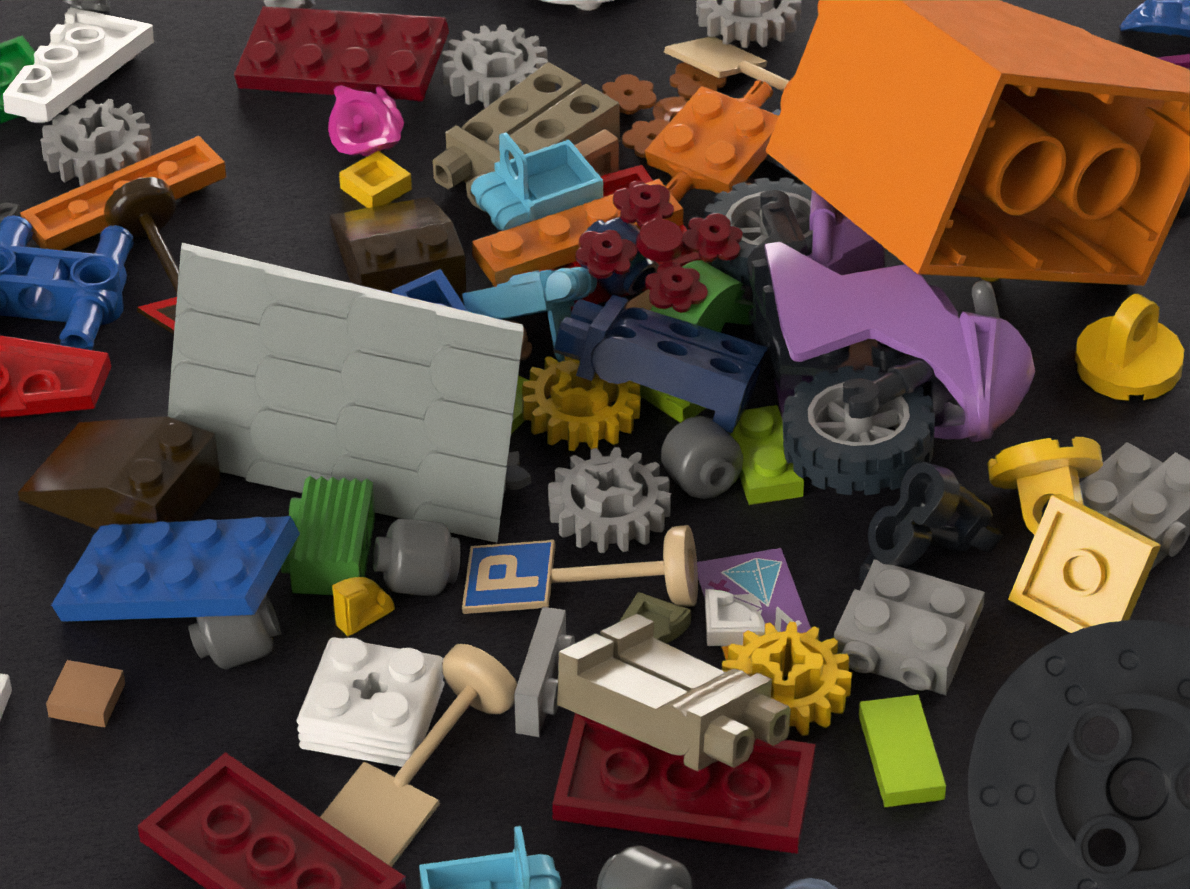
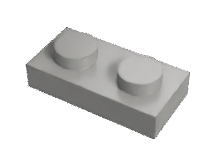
(538, 681)

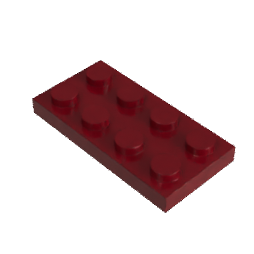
(336, 48)
(640, 788)
(248, 834)

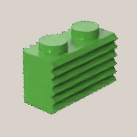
(334, 533)

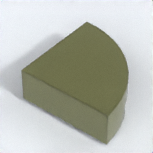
(668, 618)

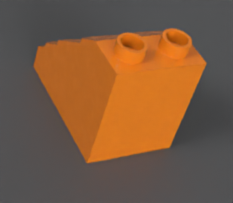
(989, 139)

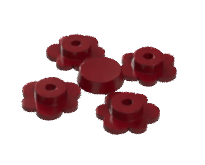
(660, 242)

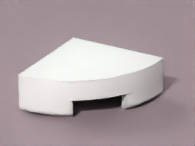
(729, 619)

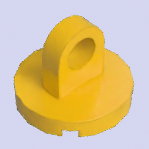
(1130, 352)
(1044, 470)

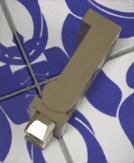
(532, 117)
(669, 696)

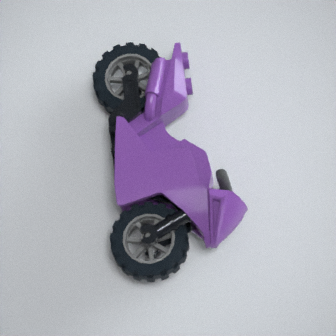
(863, 344)

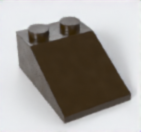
(399, 244)
(127, 472)

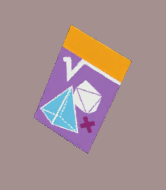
(760, 583)

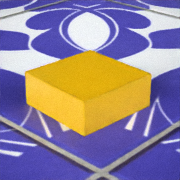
(375, 180)

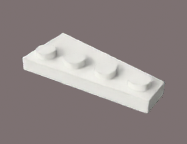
(74, 62)

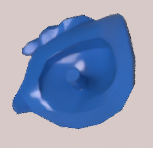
(1161, 17)

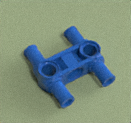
(63, 284)

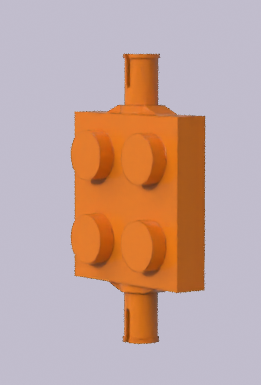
(714, 140)

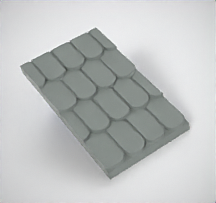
(347, 385)

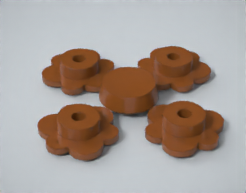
(639, 95)

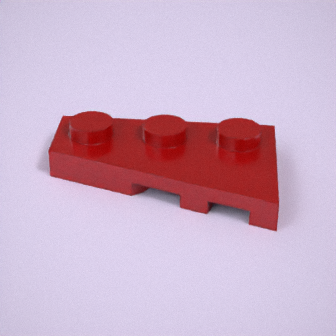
(48, 377)

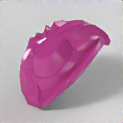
(364, 121)

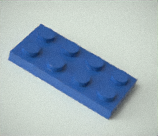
(176, 569)

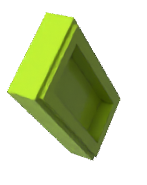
(902, 751)

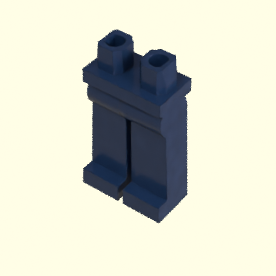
(662, 355)

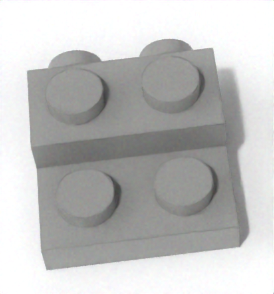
(1144, 496)
(908, 626)

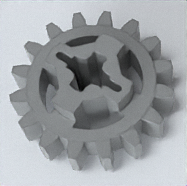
(748, 19)
(490, 63)
(95, 141)
(613, 499)

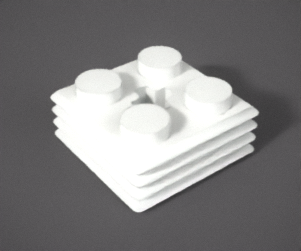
(370, 701)

